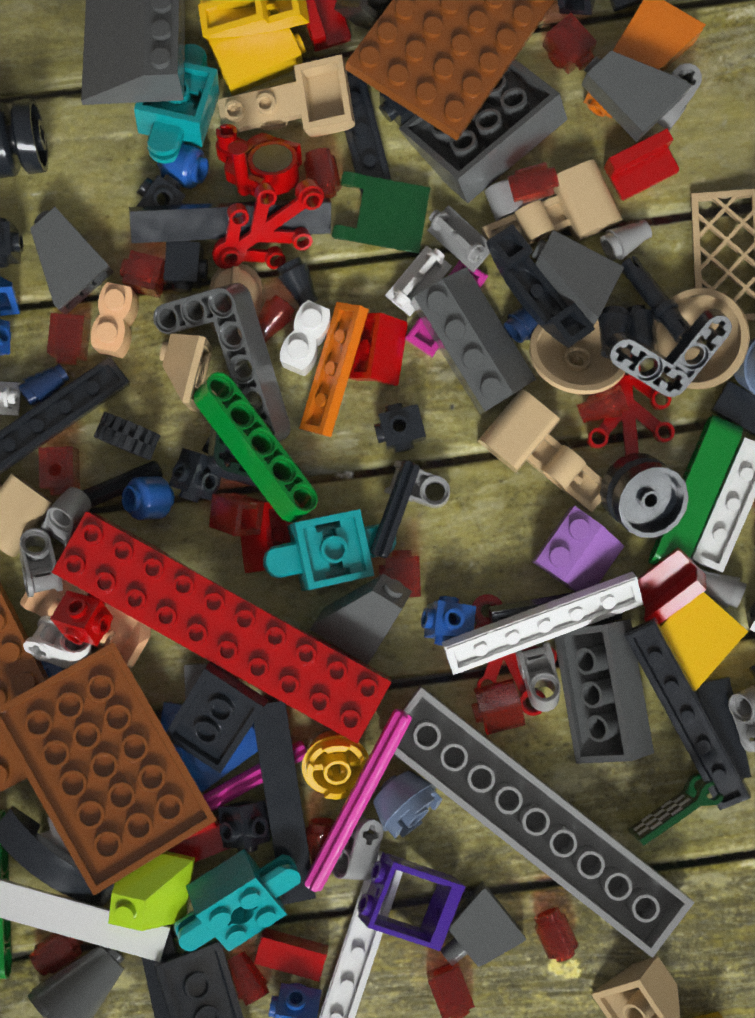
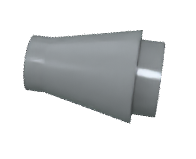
(624, 239)
(724, 589)

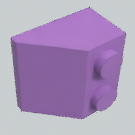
(578, 551)

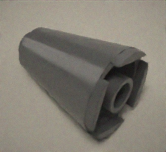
(79, 987)

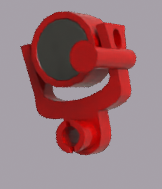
(268, 160)

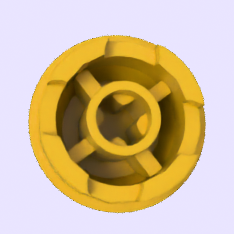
(333, 764)

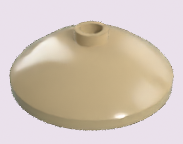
(729, 355)
(557, 363)

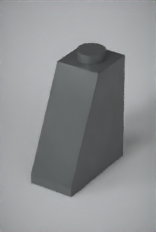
(633, 91)
(67, 260)
(577, 273)
(363, 616)

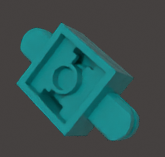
(185, 120)
(325, 551)
(236, 901)

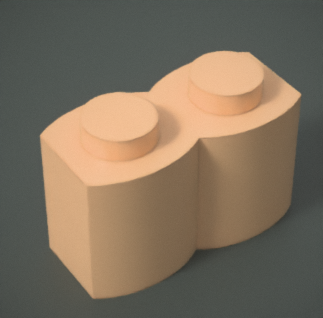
(118, 311)

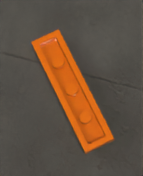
(333, 369)

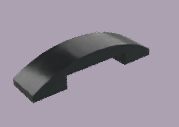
(533, 289)
(45, 859)

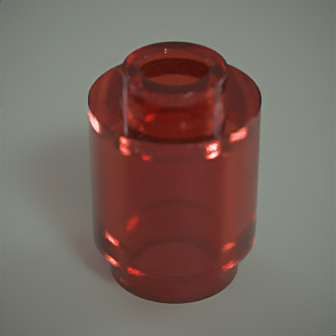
(323, 168)
(533, 183)
(555, 934)
(55, 953)

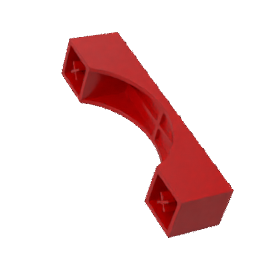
(222, 626)

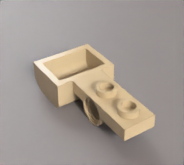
(318, 97)
(579, 204)
(523, 436)
(20, 510)

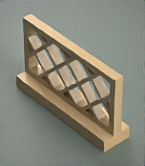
(716, 197)

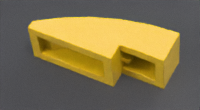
(250, 17)

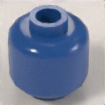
(188, 168)
(148, 498)

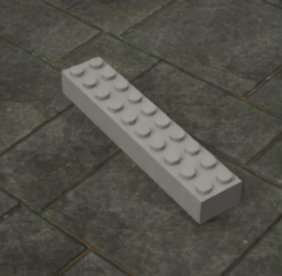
(540, 824)

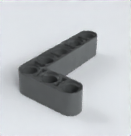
(235, 349)

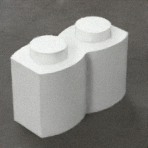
(310, 330)

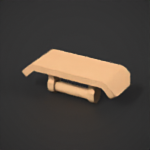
(126, 632)

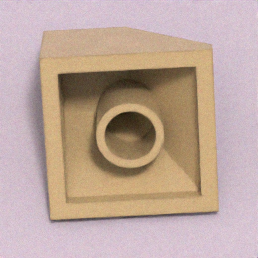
(186, 364)
(640, 992)

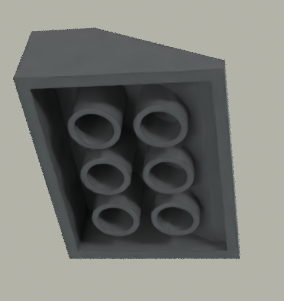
(133, 51)
(503, 131)

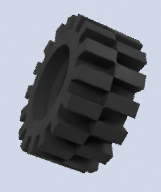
(127, 435)

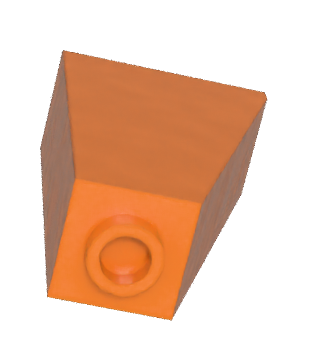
(655, 38)

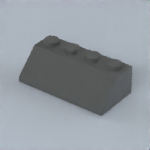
(472, 339)
(603, 694)

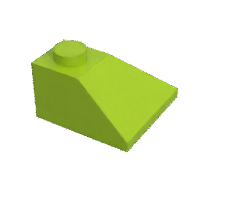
(153, 893)

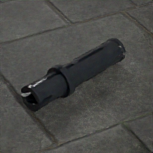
(664, 309)

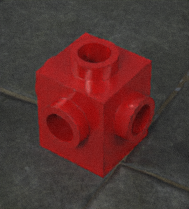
(82, 618)

